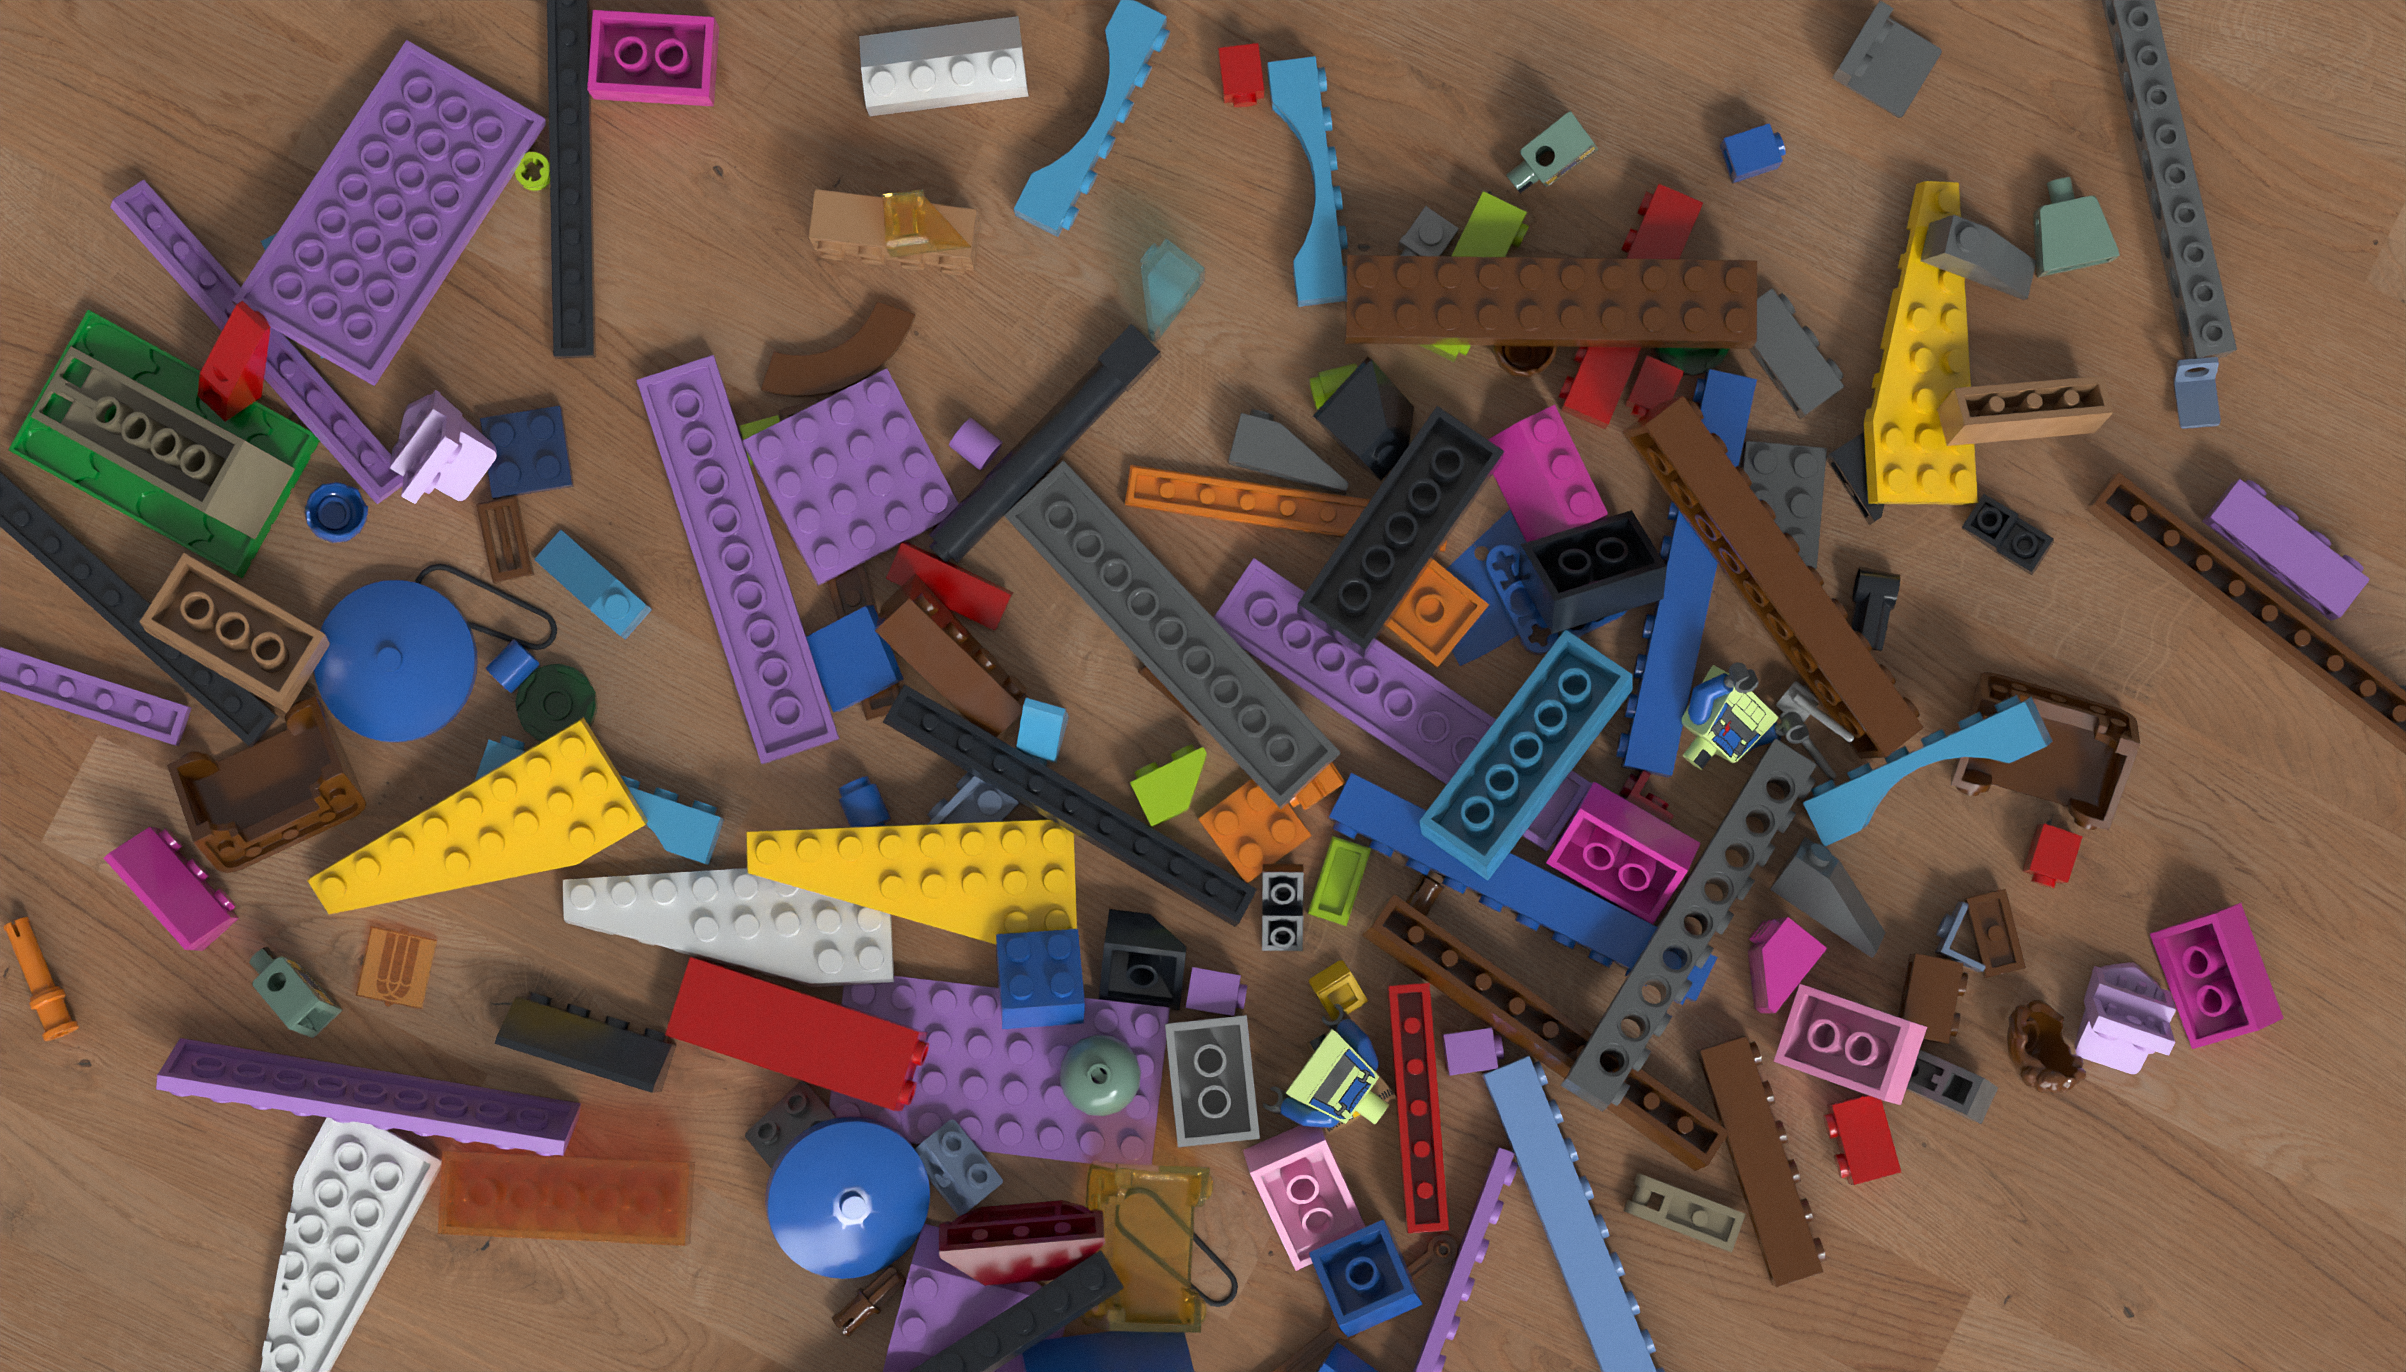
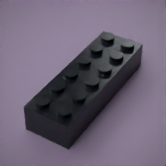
(1400, 531)

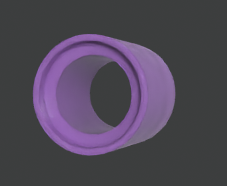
(975, 444)

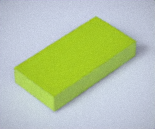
(1339, 881)

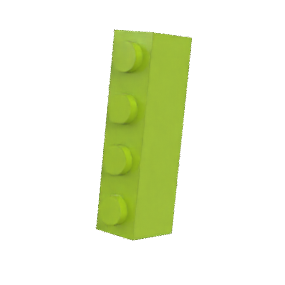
(1488, 233)

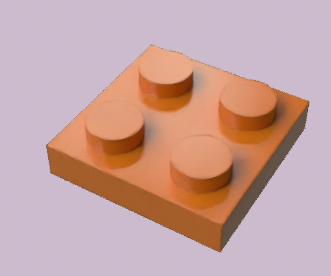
(1436, 614)
(1253, 830)

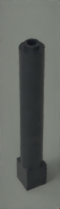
(1044, 444)

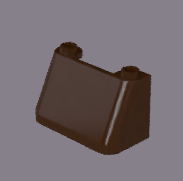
(2079, 769)
(268, 792)

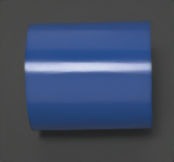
(512, 665)

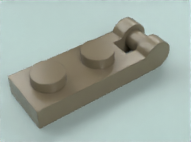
(1686, 1213)

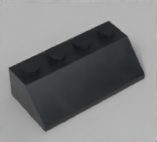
(587, 1043)

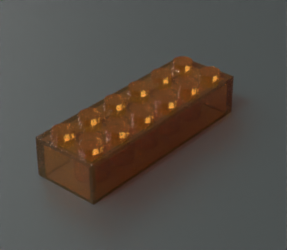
(566, 1197)

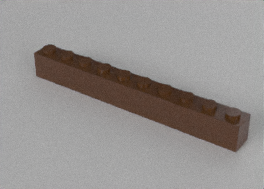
(2253, 607)
(1538, 1027)

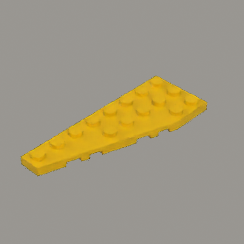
(1919, 369)
(515, 821)
(944, 875)

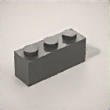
(1791, 356)

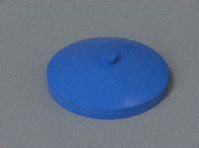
(396, 661)
(847, 1197)

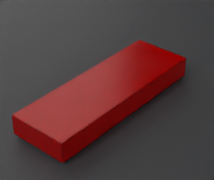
(952, 584)

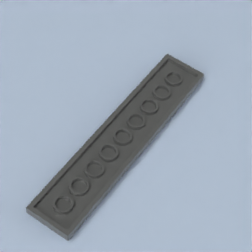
(1172, 635)

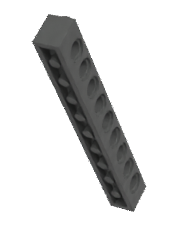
(2170, 178)
(1777, 766)

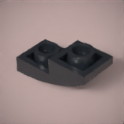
(2007, 534)
(1282, 907)

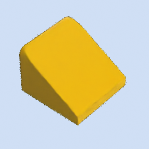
(1339, 987)

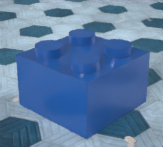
(1040, 979)
(1365, 1278)

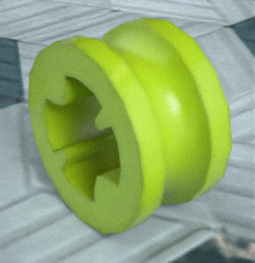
(522, 170)

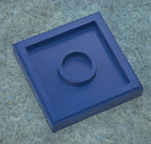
(853, 659)

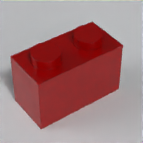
(1862, 1139)

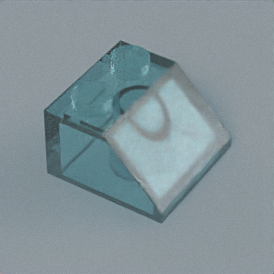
(1168, 285)

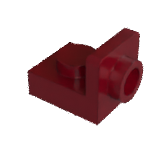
(1650, 803)

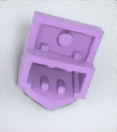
(439, 450)
(2124, 1018)

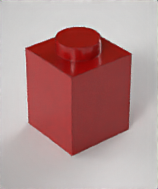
(1241, 74)
(1653, 385)
(2052, 855)

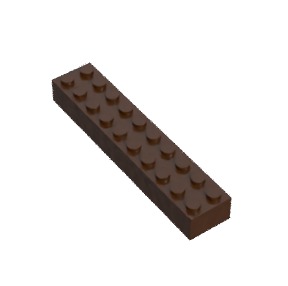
(1551, 301)
(1773, 577)

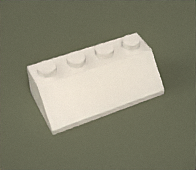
(943, 66)

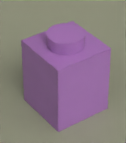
(1215, 992)
(1472, 1051)

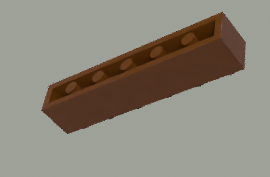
(1760, 1161)

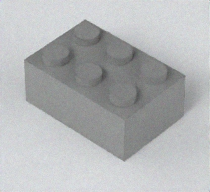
(1212, 1081)

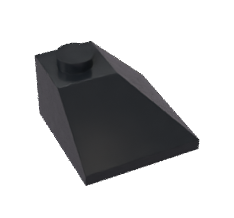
(1369, 419)
(1141, 961)

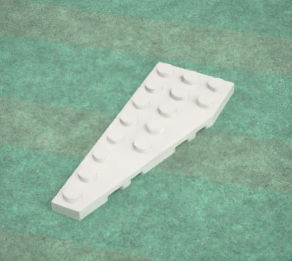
(740, 923)
(341, 1232)

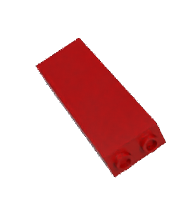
(798, 1034)

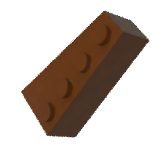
(950, 657)

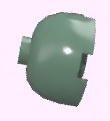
(1114, 1089)

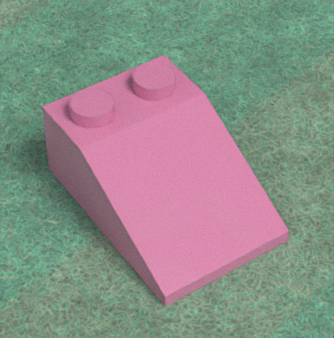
(1303, 1191)

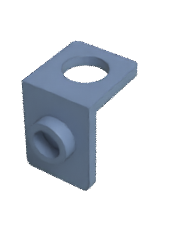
(2196, 393)
(1947, 931)

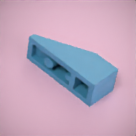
(593, 584)
(1041, 730)

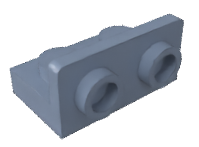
(973, 803)
(957, 1167)

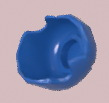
(336, 512)

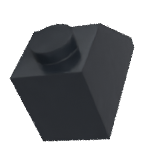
(1850, 468)

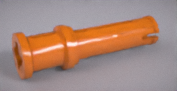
(46, 997)

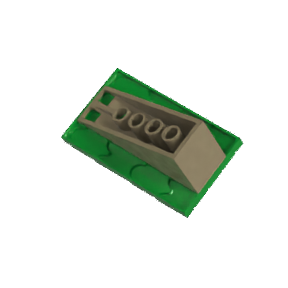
(139, 438)

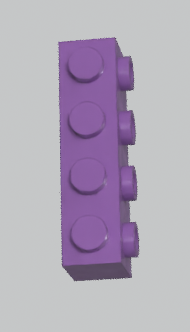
(2286, 549)

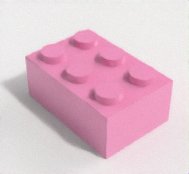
(1850, 1044)

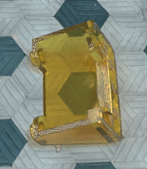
(1148, 1244)

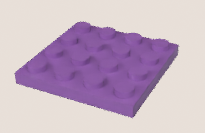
(851, 476)

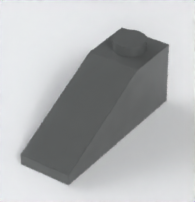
(1978, 255)
(1275, 451)
(1824, 891)
(1951, 1087)

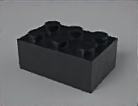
(1592, 571)

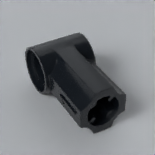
(1874, 597)

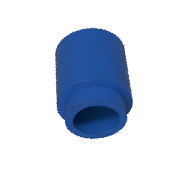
(863, 804)

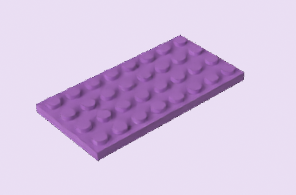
(390, 212)
(1007, 1081)

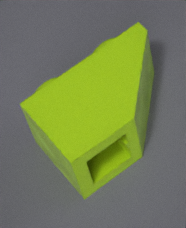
(1169, 789)

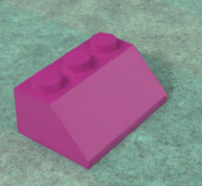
(1545, 477)
(173, 888)
(1779, 961)
(2216, 976)

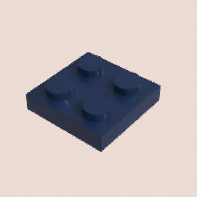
(529, 452)

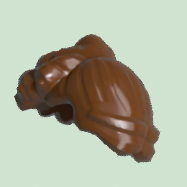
(2040, 1051)

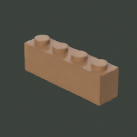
(2025, 410)

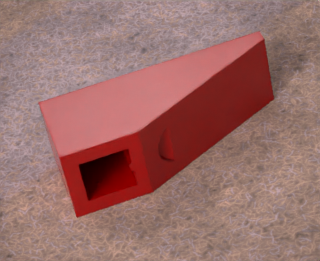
(236, 364)

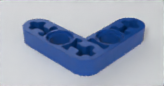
(1524, 620)

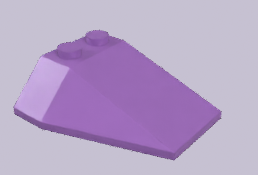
(944, 1306)

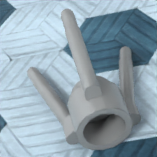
(1803, 701)

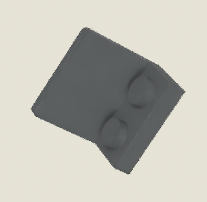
(1887, 62)
(786, 1120)

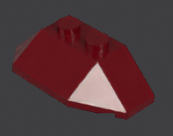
(1021, 1241)

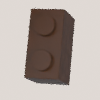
(1932, 995)

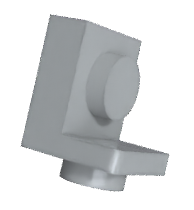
(1427, 235)

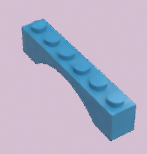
(1297, 101)
(1054, 190)
(2003, 736)
(680, 828)

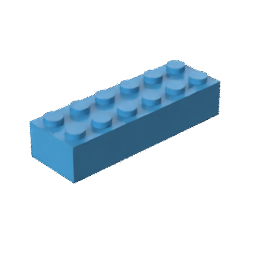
(1526, 754)

